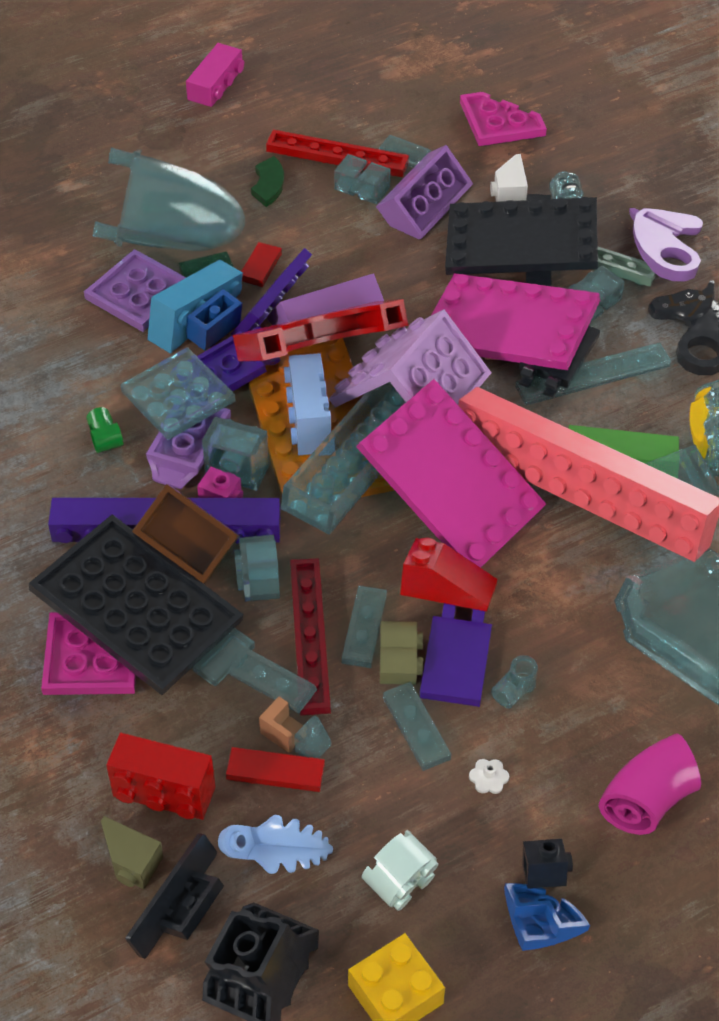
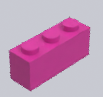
(214, 74)

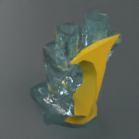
(705, 424)

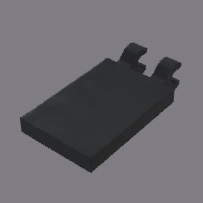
(559, 377)

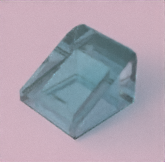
(312, 739)

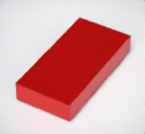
(261, 264)

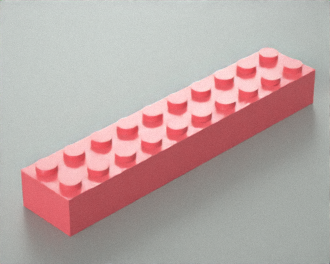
(597, 476)

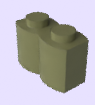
(399, 652)

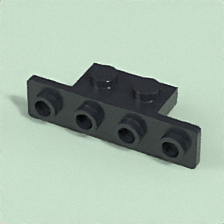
(180, 900)

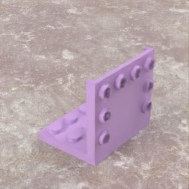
(414, 358)

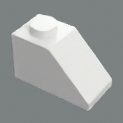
(510, 181)

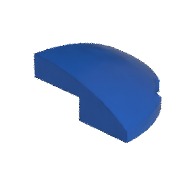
(540, 918)

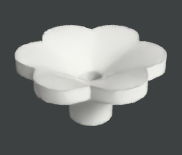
(489, 776)

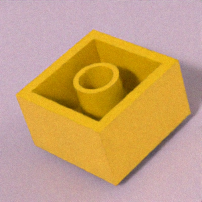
(396, 983)

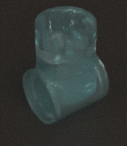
(513, 686)

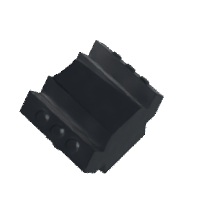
(257, 963)

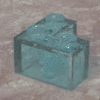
(257, 568)

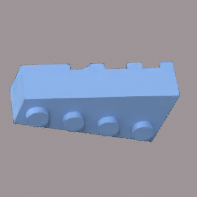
(309, 402)

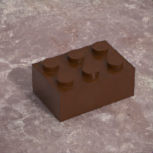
(186, 533)

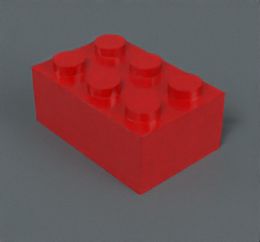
(161, 776)

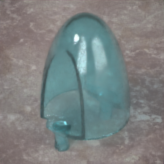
(172, 207)

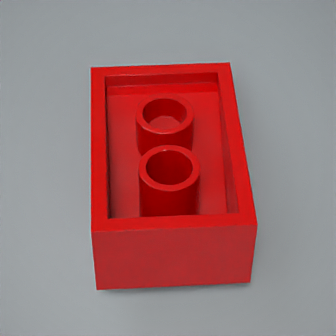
(445, 576)

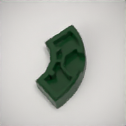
(270, 181)

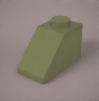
(131, 853)

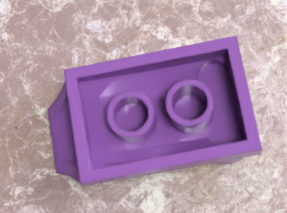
(182, 456)

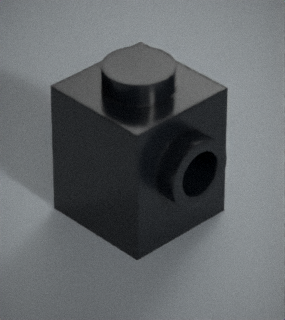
(546, 863)

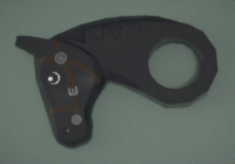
(701, 314)

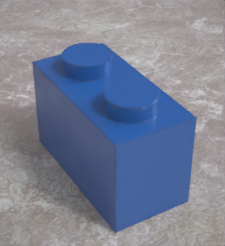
(213, 319)

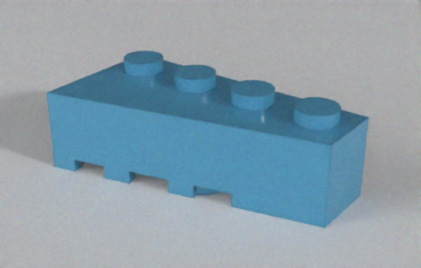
(174, 304)

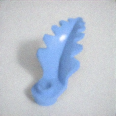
(275, 844)

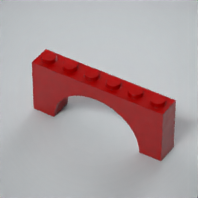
(292, 335)

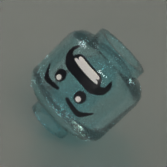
(565, 186)

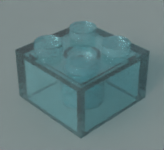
(237, 450)

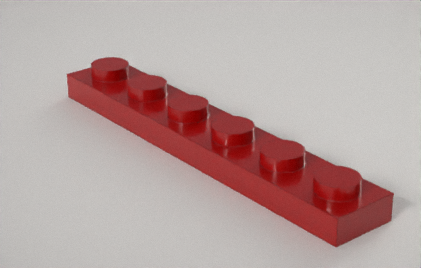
(333, 151)

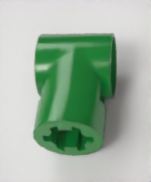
(103, 431)

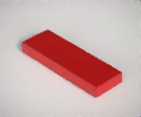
(275, 769)

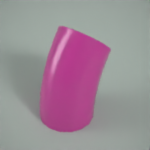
(650, 786)

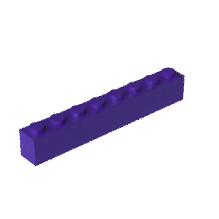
(76, 517)

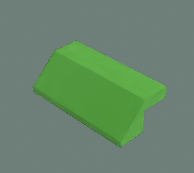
(636, 445)

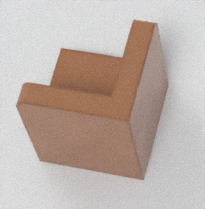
(278, 725)

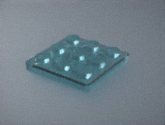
(177, 393)

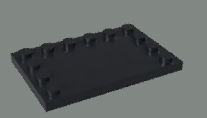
(522, 236)
(136, 604)

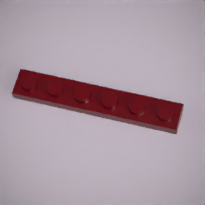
(310, 632)

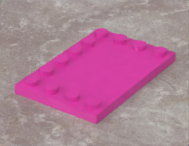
(519, 319)
(451, 474)

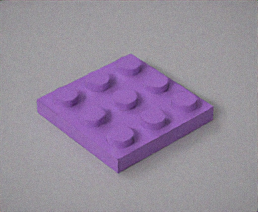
(129, 288)

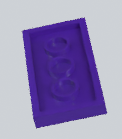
(274, 293)

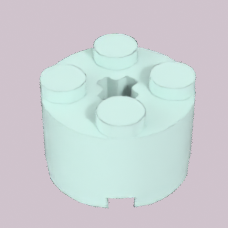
(400, 869)

